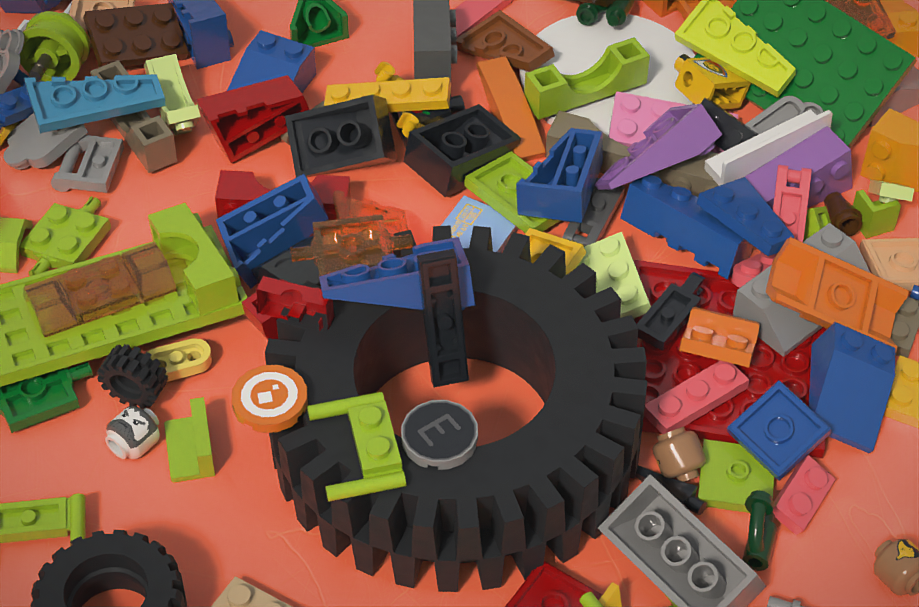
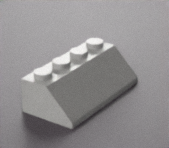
(779, 325)
(679, 551)

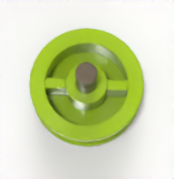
(54, 46)

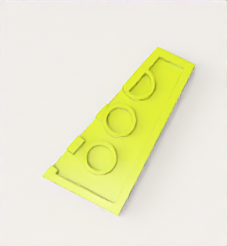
(726, 41)

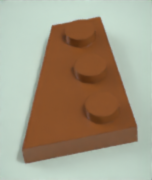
(503, 37)

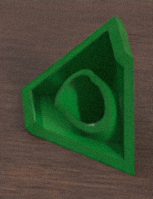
(318, 23)

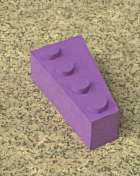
(820, 152)

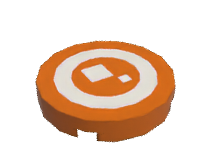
(269, 398)

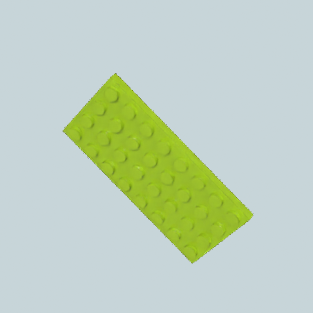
(30, 354)

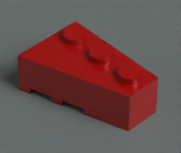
(251, 114)

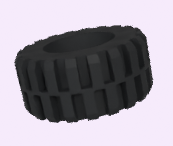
(109, 564)

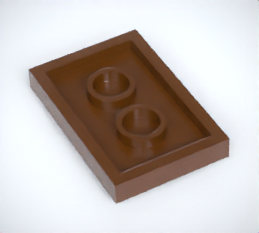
(135, 34)

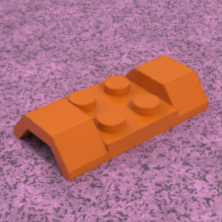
(834, 291)

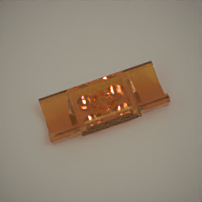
(100, 289)

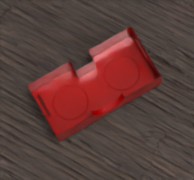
(300, 299)

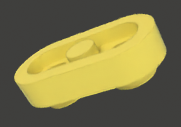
(178, 358)

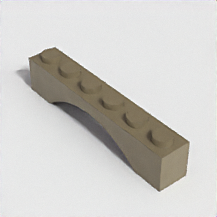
(686, 174)

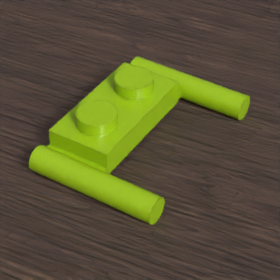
(373, 441)
(43, 519)

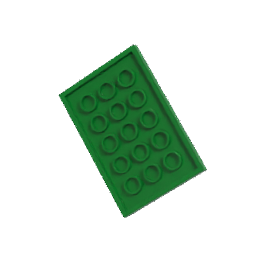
(835, 60)

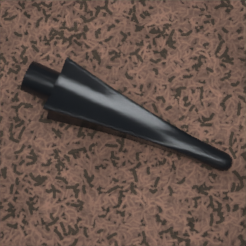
(680, 490)

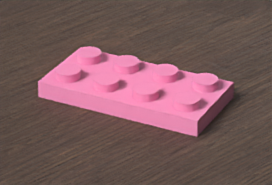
(635, 114)

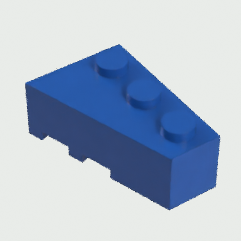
(564, 180)

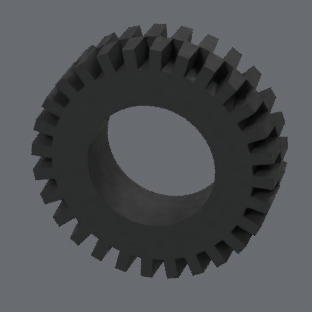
(511, 493)

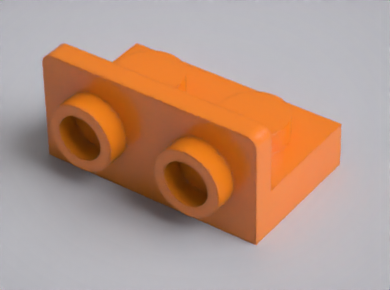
(720, 336)

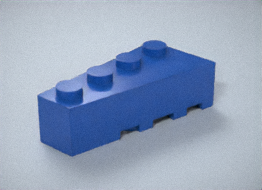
(685, 225)

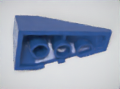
(395, 279)

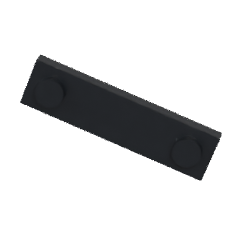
(443, 317)

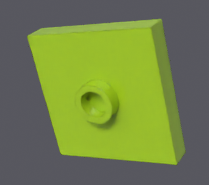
(731, 476)

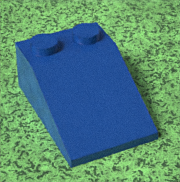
(274, 57)
(851, 384)

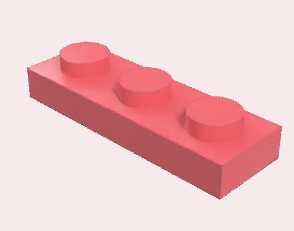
(695, 396)

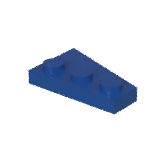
(747, 214)

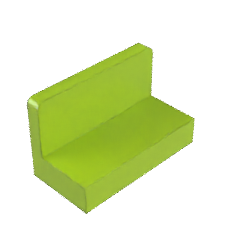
(190, 445)

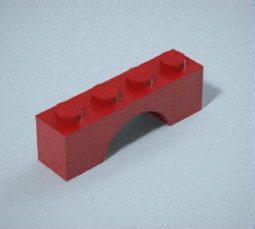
(241, 187)

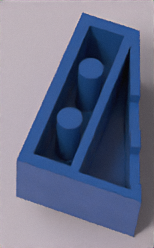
(204, 31)
(270, 225)

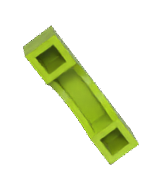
(619, 69)
(208, 277)

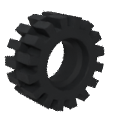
(132, 376)

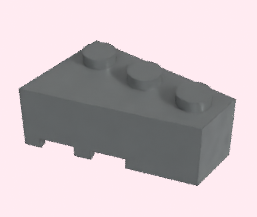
(434, 39)

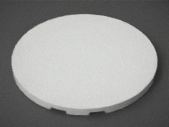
(581, 46)

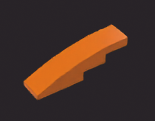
(511, 106)

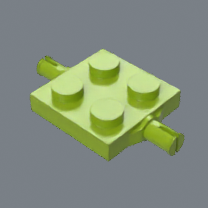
(65, 236)

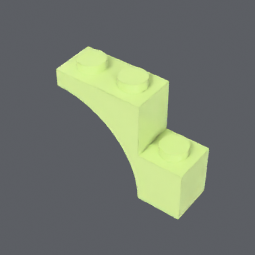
(180, 111)

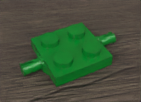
(41, 397)

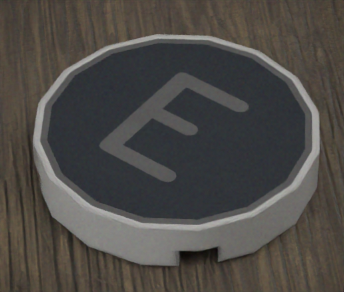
(439, 434)

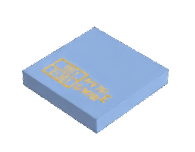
(475, 213)

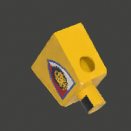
(706, 79)

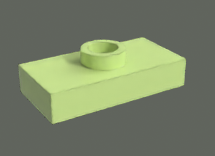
(890, 191)

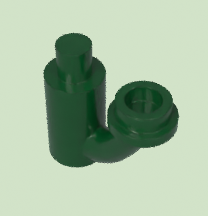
(615, 13)
(761, 530)

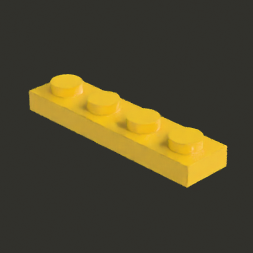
(399, 94)

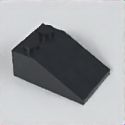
(341, 137)
(456, 147)

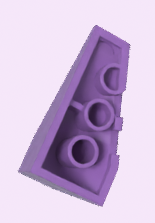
(669, 140)

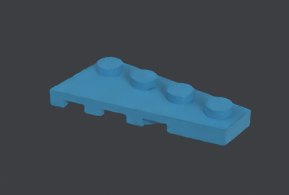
(73, 103)

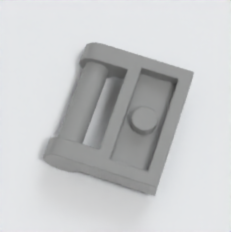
(96, 167)

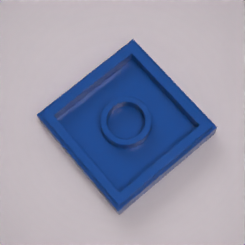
(779, 430)

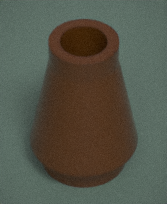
(843, 214)

